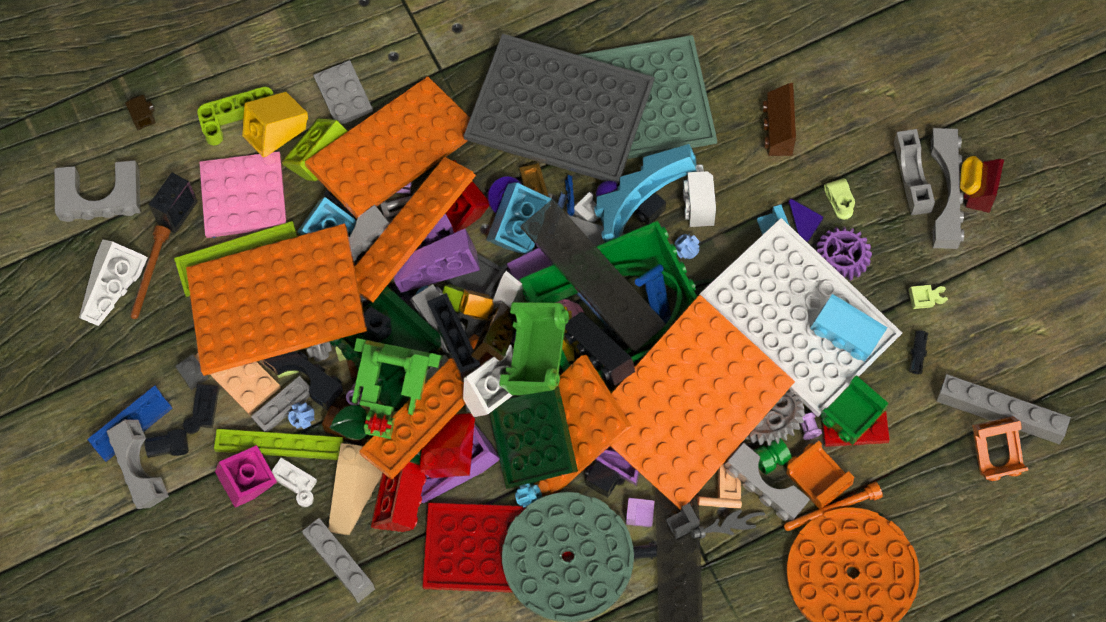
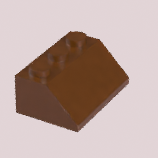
(780, 121)

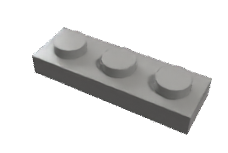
(278, 407)

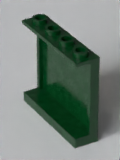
(407, 332)

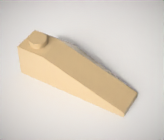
(352, 488)

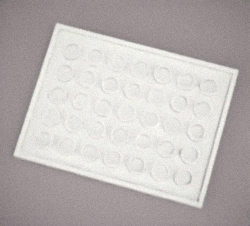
(774, 300)

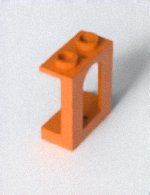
(1015, 462)

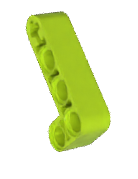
(219, 117)

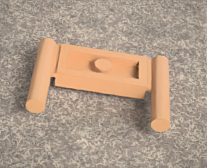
(728, 490)

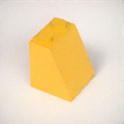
(272, 122)

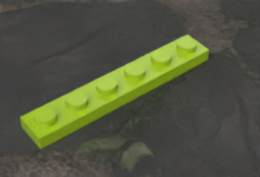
(278, 444)

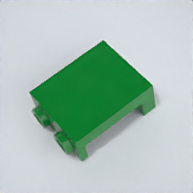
(854, 411)

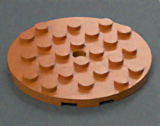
(857, 540)

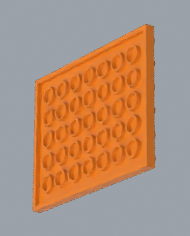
(275, 299)
(694, 401)

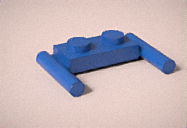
(656, 291)

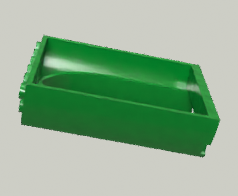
(630, 255)

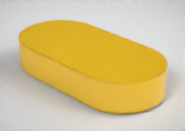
(971, 175)

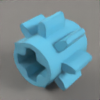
(527, 494)

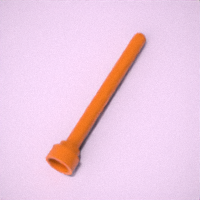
(872, 491)

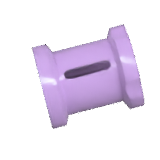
(810, 427)

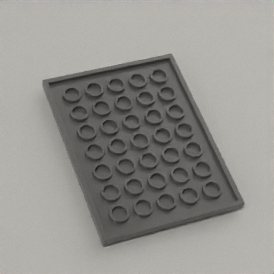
(559, 108)

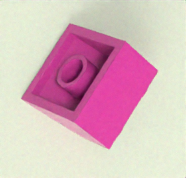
(245, 476)

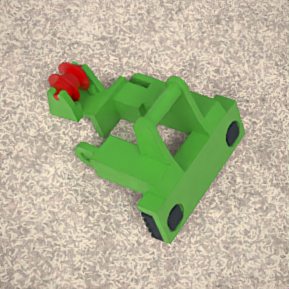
(416, 365)

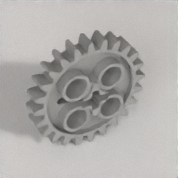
(779, 420)

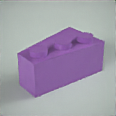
(615, 462)

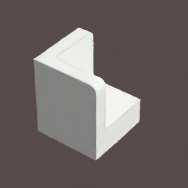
(585, 209)

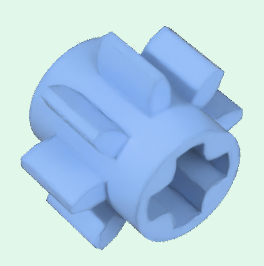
(687, 246)
(301, 415)

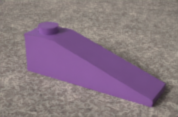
(482, 458)

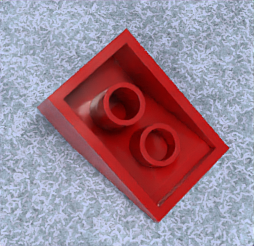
(450, 449)

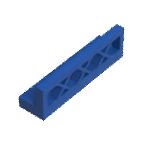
(146, 409)

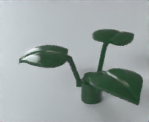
(351, 419)

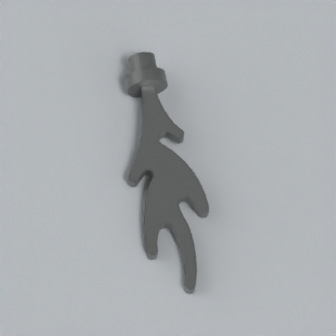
(729, 521)

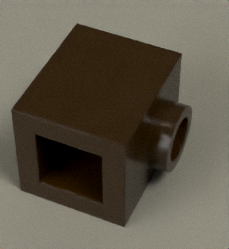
(141, 112)

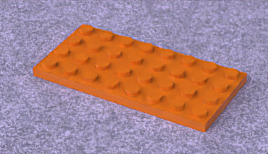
(391, 147)

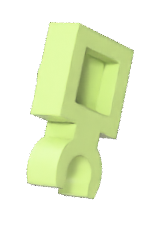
(924, 296)

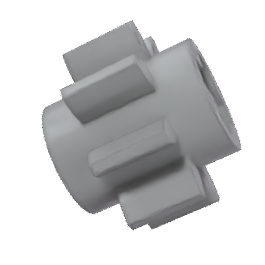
(320, 351)

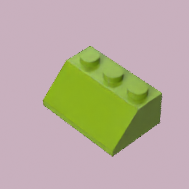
(314, 140)

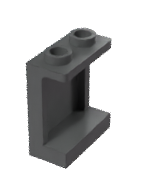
(481, 281)

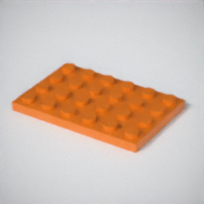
(591, 416)

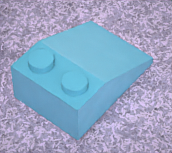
(324, 216)

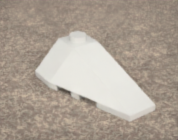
(111, 275)

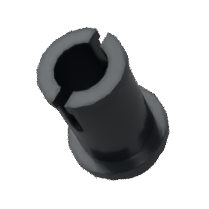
(645, 551)

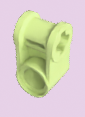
(840, 198)

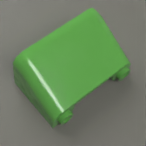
(536, 348)

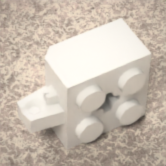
(699, 198)

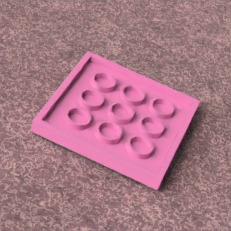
(242, 194)

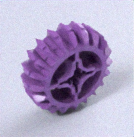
(852, 244)

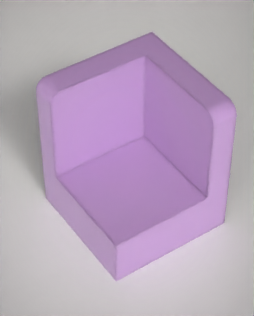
(640, 512)

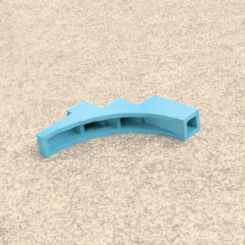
(635, 188)

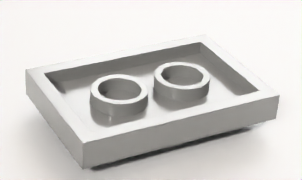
(343, 93)

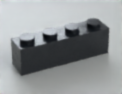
(453, 335)
(601, 350)

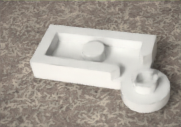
(296, 481)

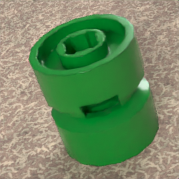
(772, 455)

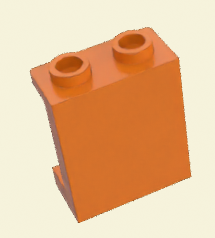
(818, 475)

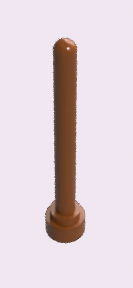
(160, 235)

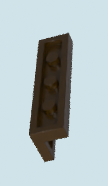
(492, 329)

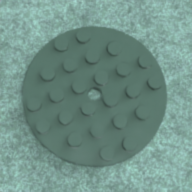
(561, 588)

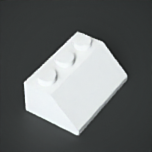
(482, 385)

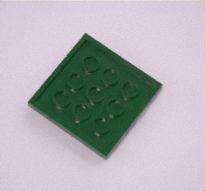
(533, 438)

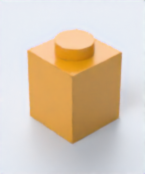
(476, 304)

